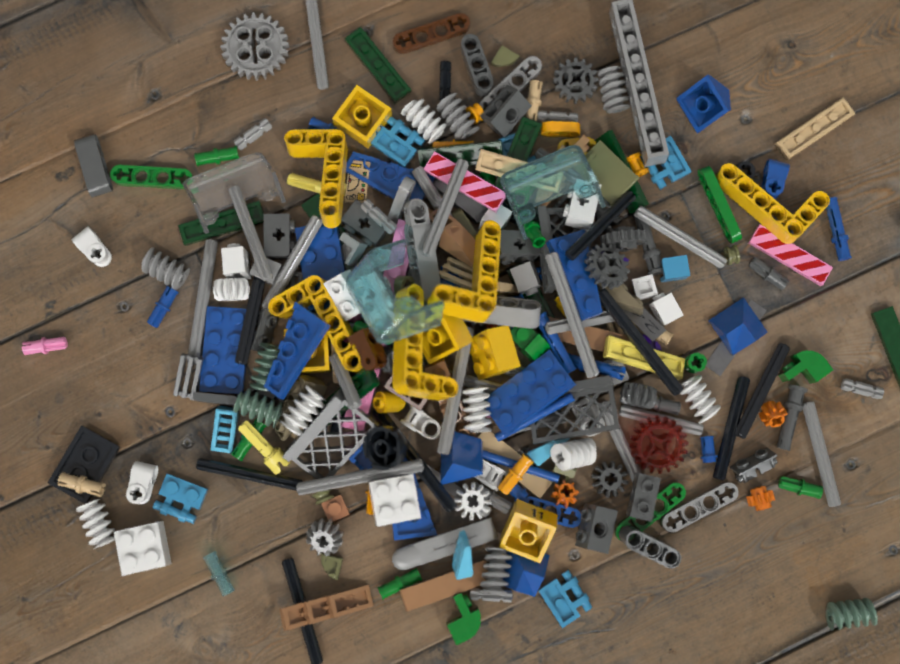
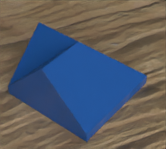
(705, 102)
(738, 326)
(525, 574)

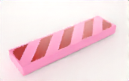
(472, 185)
(790, 256)

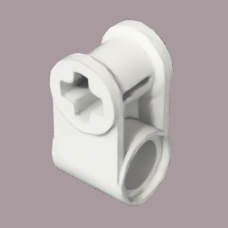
(90, 245)
(593, 412)
(420, 422)
(489, 473)
(141, 480)

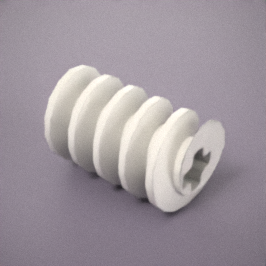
(423, 120)
(699, 398)
(476, 410)
(303, 411)
(574, 454)
(96, 523)

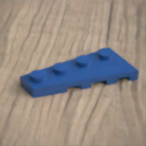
(385, 176)
(582, 288)
(300, 341)
(418, 527)

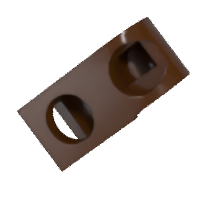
(369, 349)

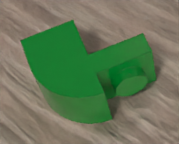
(530, 343)
(809, 363)
(467, 624)

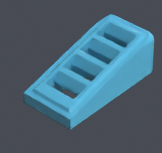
(232, 430)
(542, 452)
(462, 558)

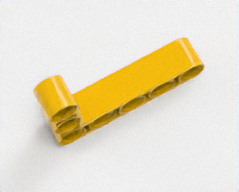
(333, 148)
(770, 206)
(485, 258)
(318, 299)
(436, 386)

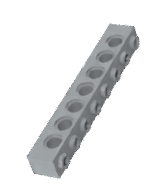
(638, 83)

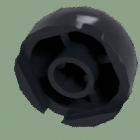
(385, 447)

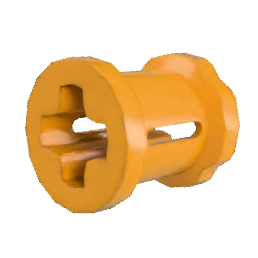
(637, 165)

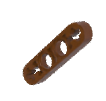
(433, 37)

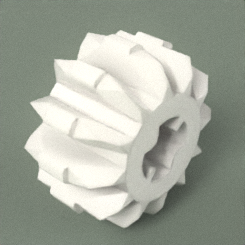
(231, 289)
(480, 499)

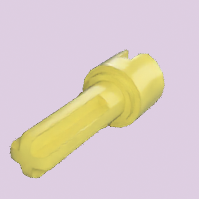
(306, 183)
(271, 455)

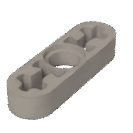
(402, 196)

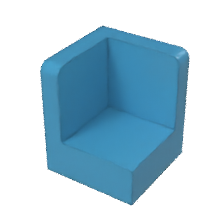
(675, 268)

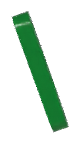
(152, 175)
(719, 204)
(656, 515)

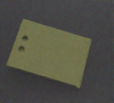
(610, 172)

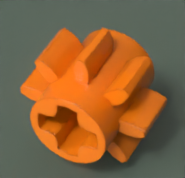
(772, 414)
(568, 490)
(760, 498)

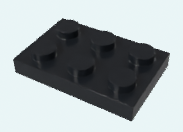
(88, 457)

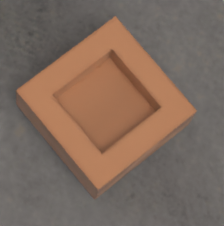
(335, 508)

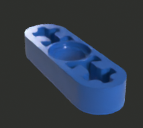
(565, 522)

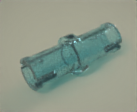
(219, 574)

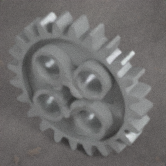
(274, 44)

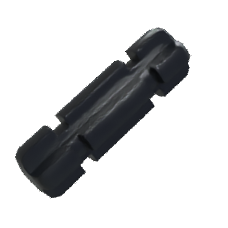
(445, 79)

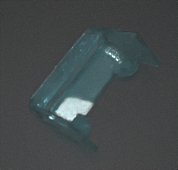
(549, 179)
(384, 313)

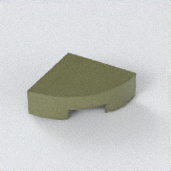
(504, 57)
(332, 565)

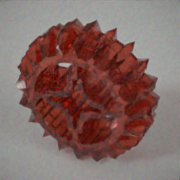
(652, 449)

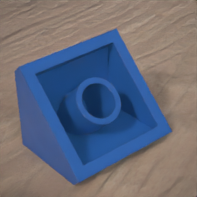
(464, 459)

